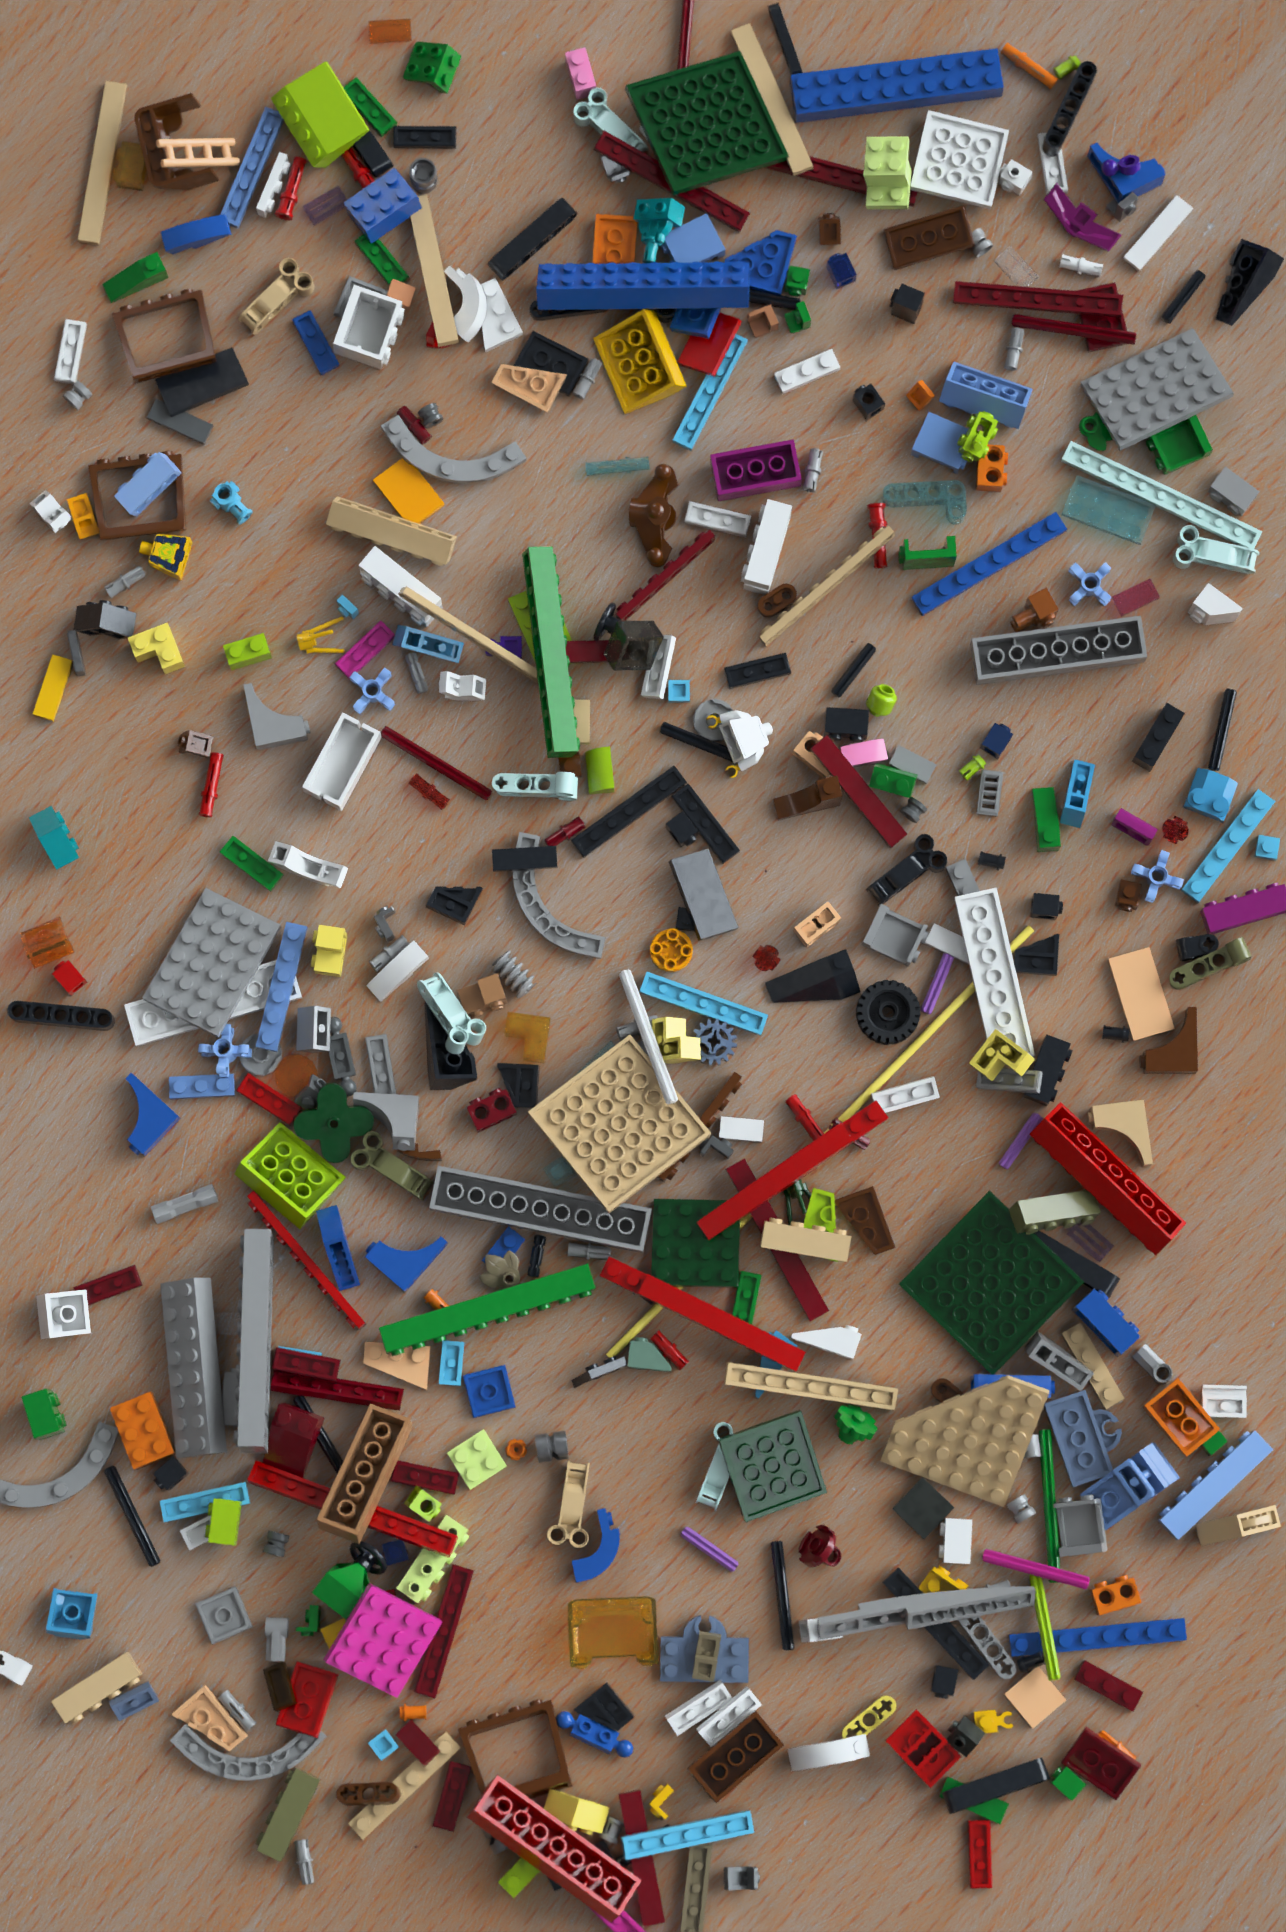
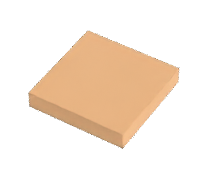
(1035, 1697)

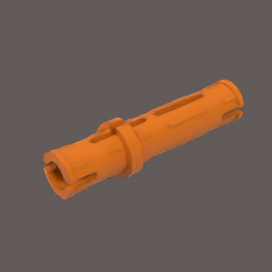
(1009, 51)

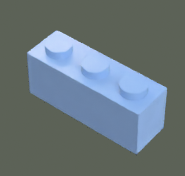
(147, 483)

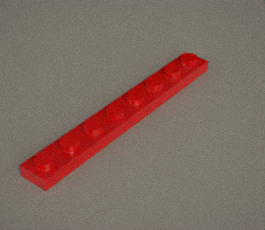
(311, 1268)

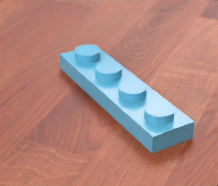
(198, 1503)

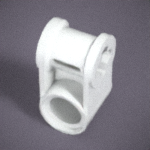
(15, 1668)

